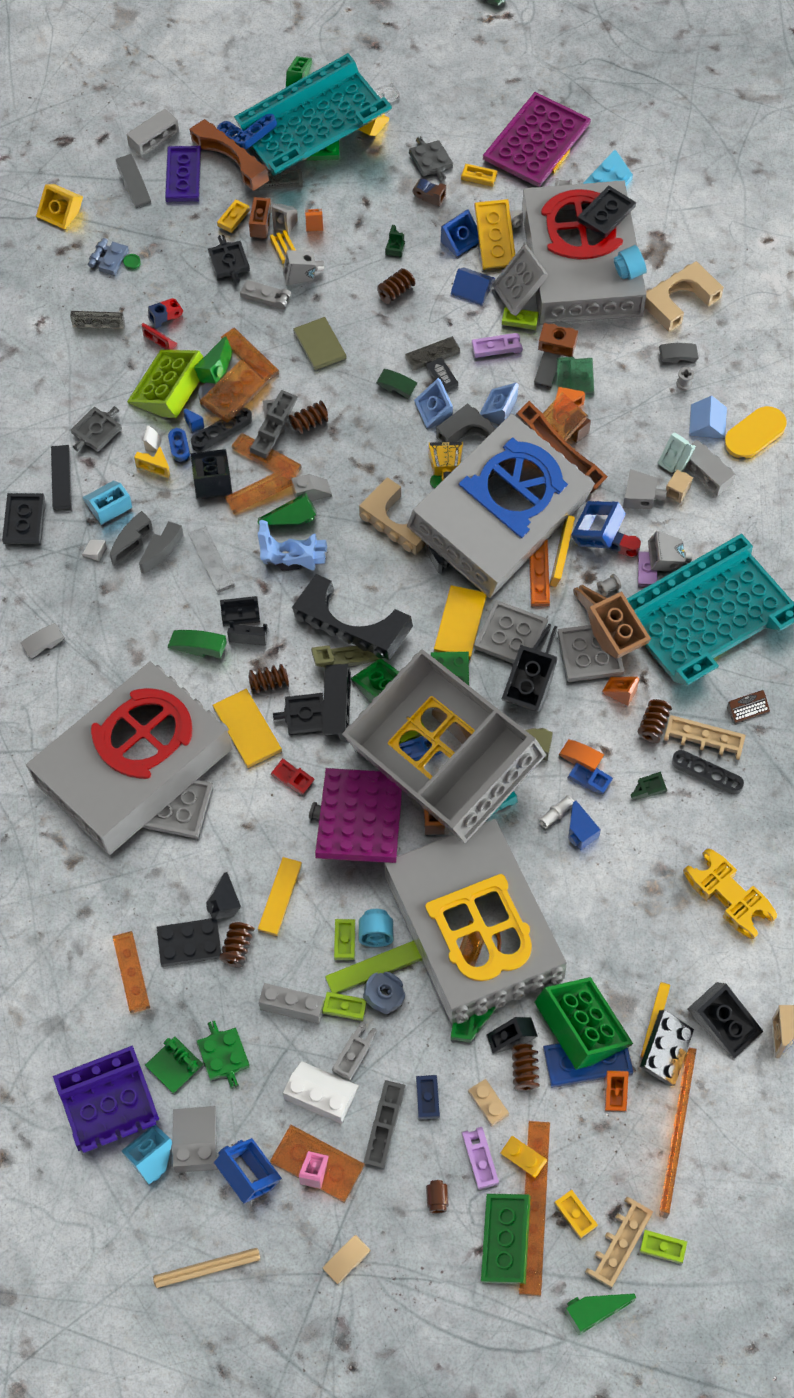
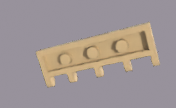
(705, 735)
(621, 1244)

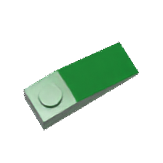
(298, 69)
(215, 363)
(292, 512)
(592, 1310)

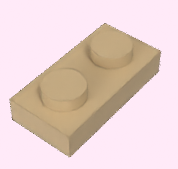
(488, 1102)

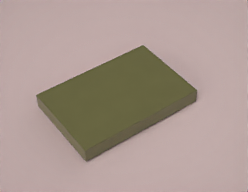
(319, 343)

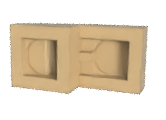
(346, 1259)

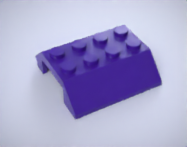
(106, 1099)

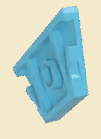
(610, 170)

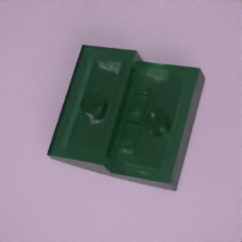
(576, 374)

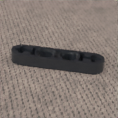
(221, 429)
(705, 775)

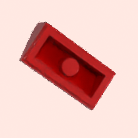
(157, 337)

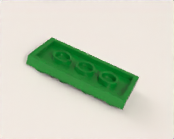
(505, 1238)

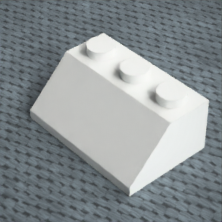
(320, 1092)

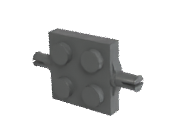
(431, 158)
(96, 429)

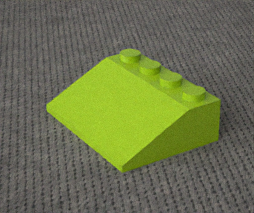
(167, 383)

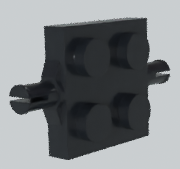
(228, 259)
(302, 713)

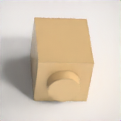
(679, 486)

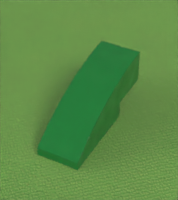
(198, 642)

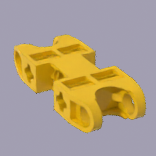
(740, 904)

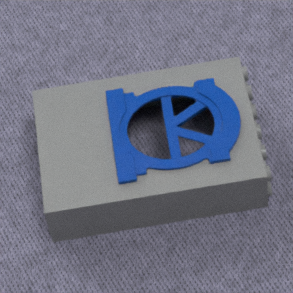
(480, 535)

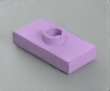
(645, 574)

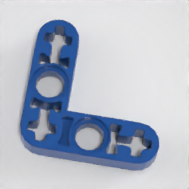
(247, 138)

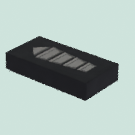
(440, 370)

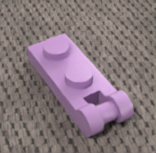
(497, 345)
(480, 1159)

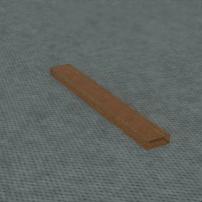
(677, 1133)
(536, 1187)

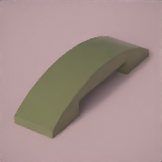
(345, 655)

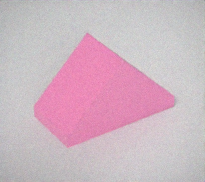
(313, 1170)

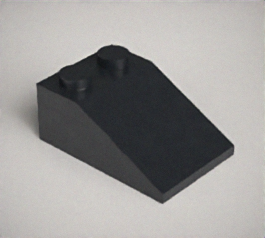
(211, 473)
(725, 1019)

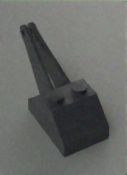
(531, 674)

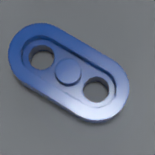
(178, 446)

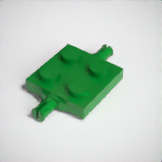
(222, 1054)

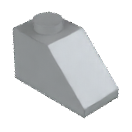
(284, 217)
(314, 486)

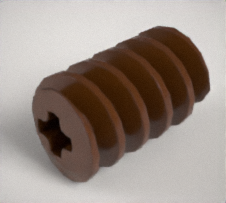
(395, 285)
(309, 417)
(268, 678)
(654, 720)
(234, 944)
(524, 1067)

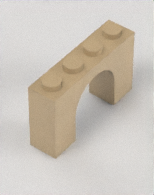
(691, 278)
(374, 511)

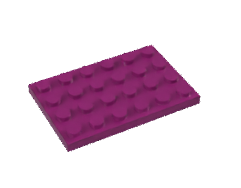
(536, 139)
(358, 816)

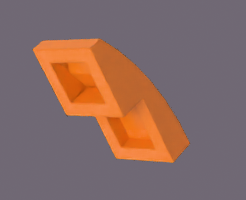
(580, 753)

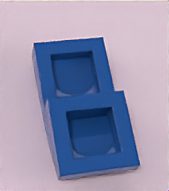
(595, 781)

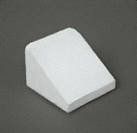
(151, 439)
(95, 549)

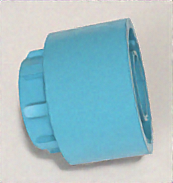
(630, 263)
(375, 928)

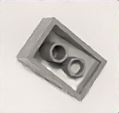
(194, 1139)

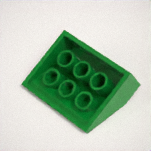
(582, 1022)

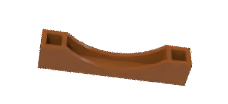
(210, 138)
(536, 420)

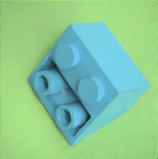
(108, 501)

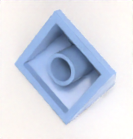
(500, 403)
(434, 404)
(708, 418)

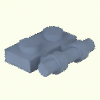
(113, 256)

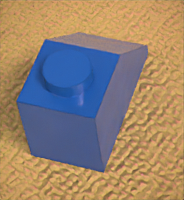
(582, 827)

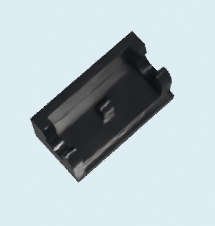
(240, 610)
(247, 634)

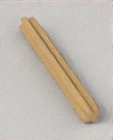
(206, 1267)

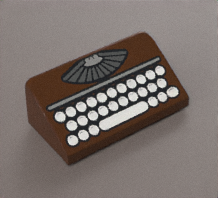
(748, 706)

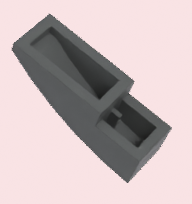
(133, 180)
(130, 537)
(161, 547)

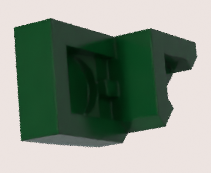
(395, 243)
(649, 786)

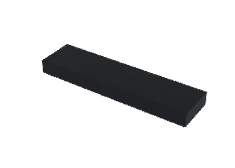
(61, 477)

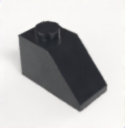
(223, 899)
(514, 1032)

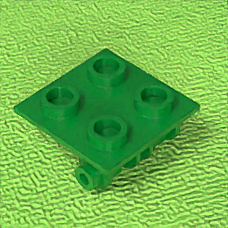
(455, 662)
(174, 1064)

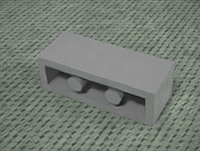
(152, 132)
(710, 469)
(291, 1003)

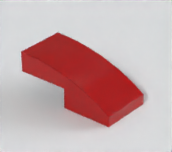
(292, 777)

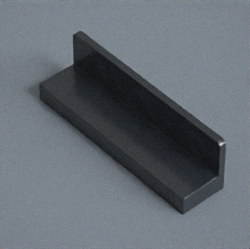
(336, 700)

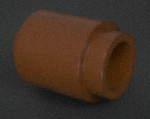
(437, 1196)

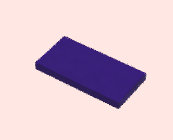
(183, 173)

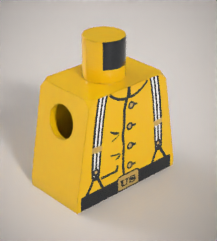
(445, 457)

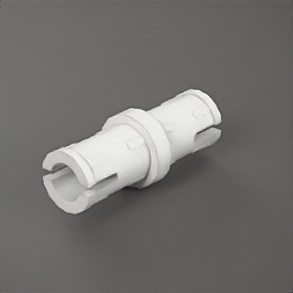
(556, 812)

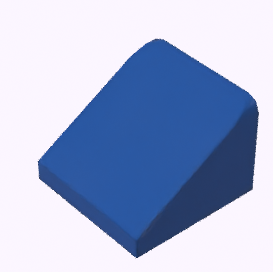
(193, 420)

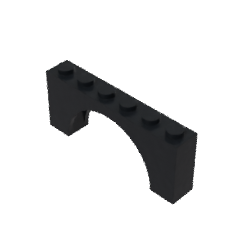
(379, 638)

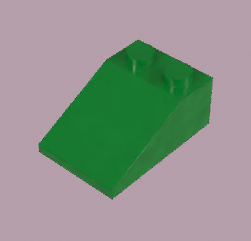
(374, 678)

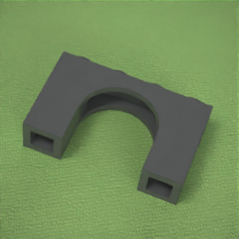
(463, 423)

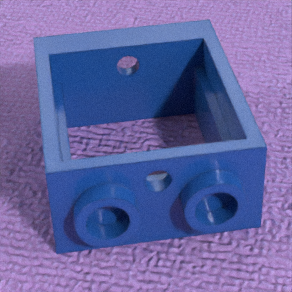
(595, 538)
(257, 1162)

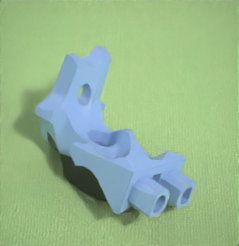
(301, 552)

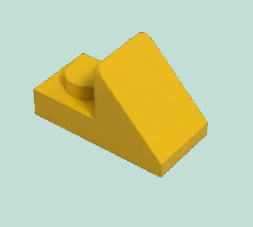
(153, 464)

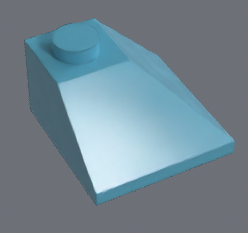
(149, 1153)

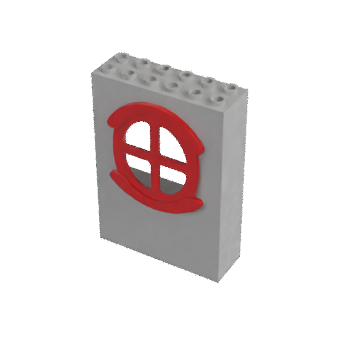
(583, 277)
(117, 794)

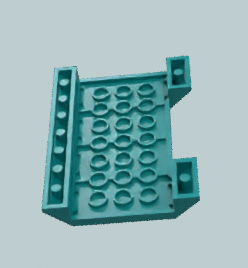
(314, 113)
(710, 609)

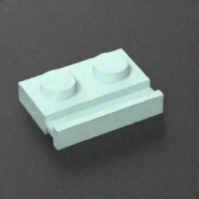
(676, 454)

